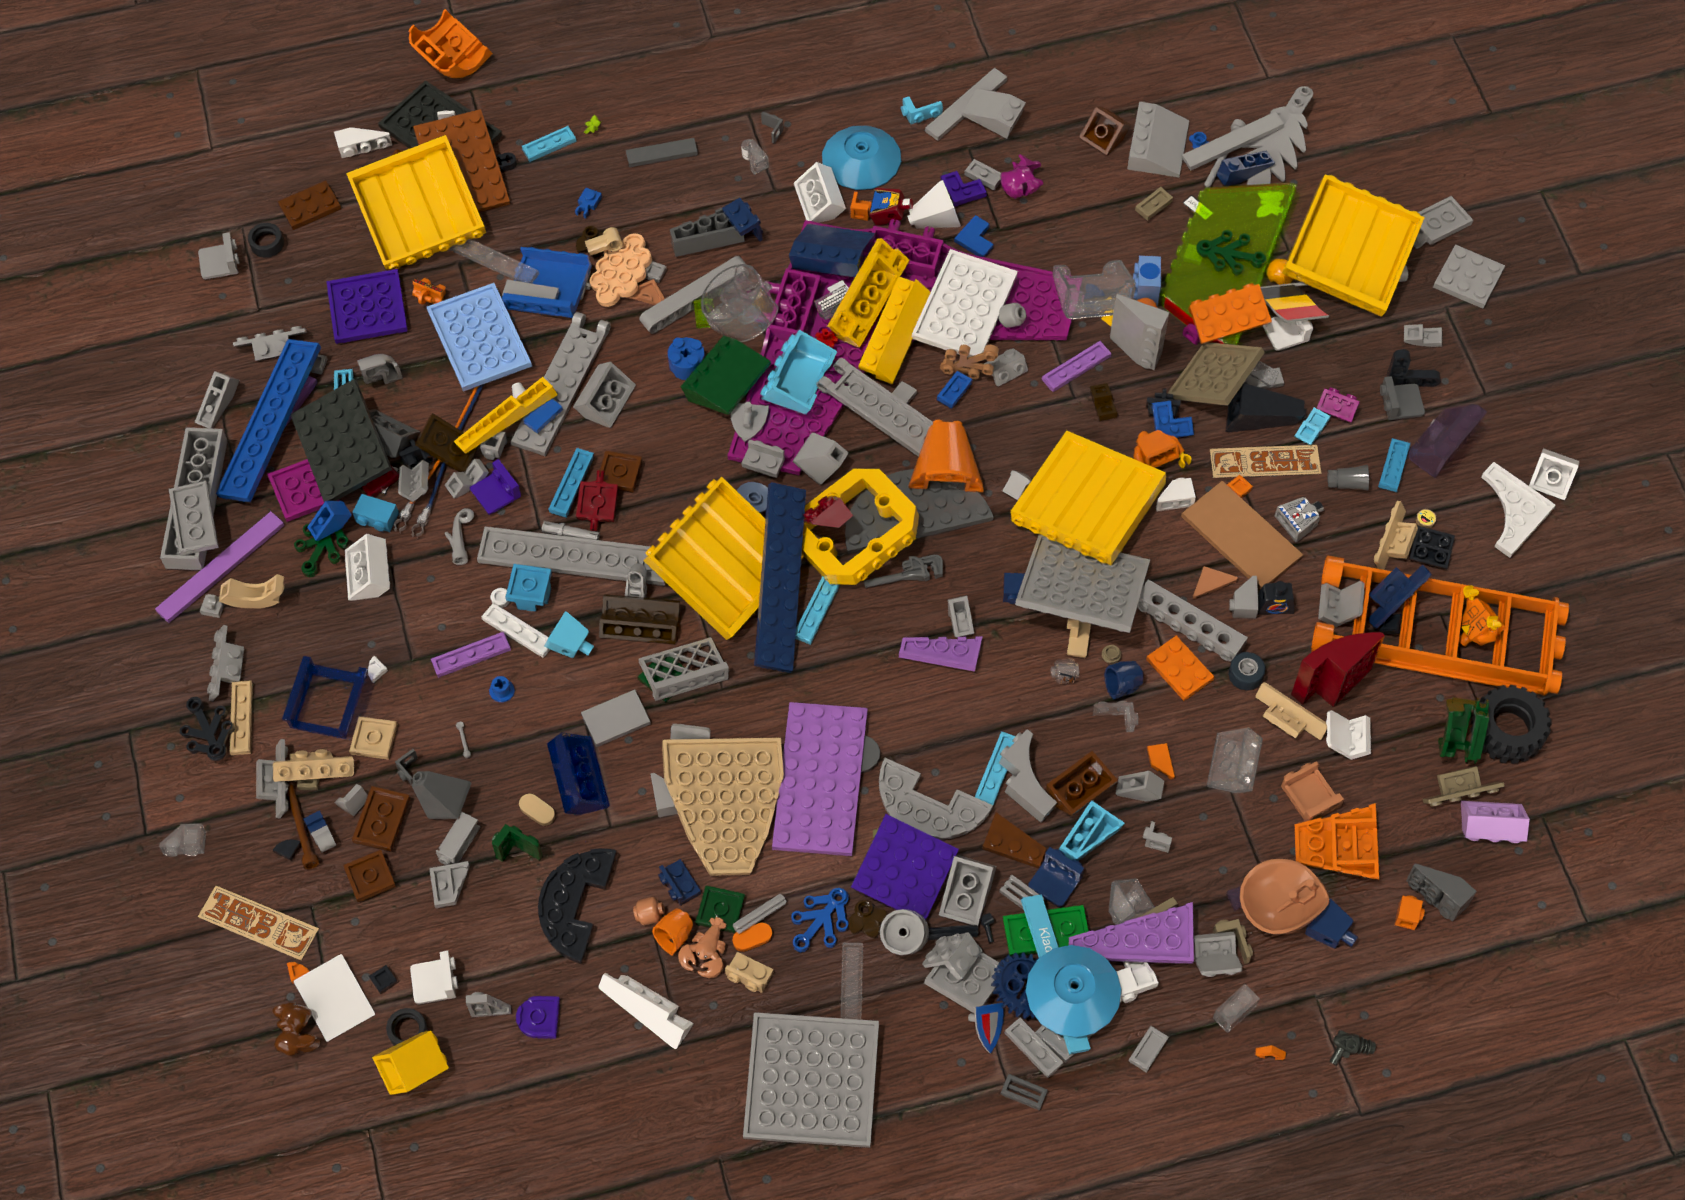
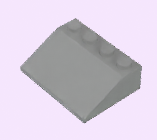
(1158, 141)
(1139, 330)

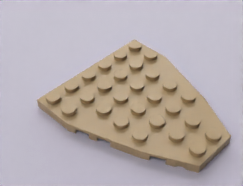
(724, 796)

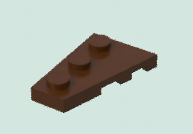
(1013, 843)

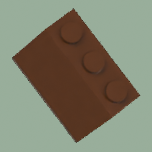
(1080, 784)

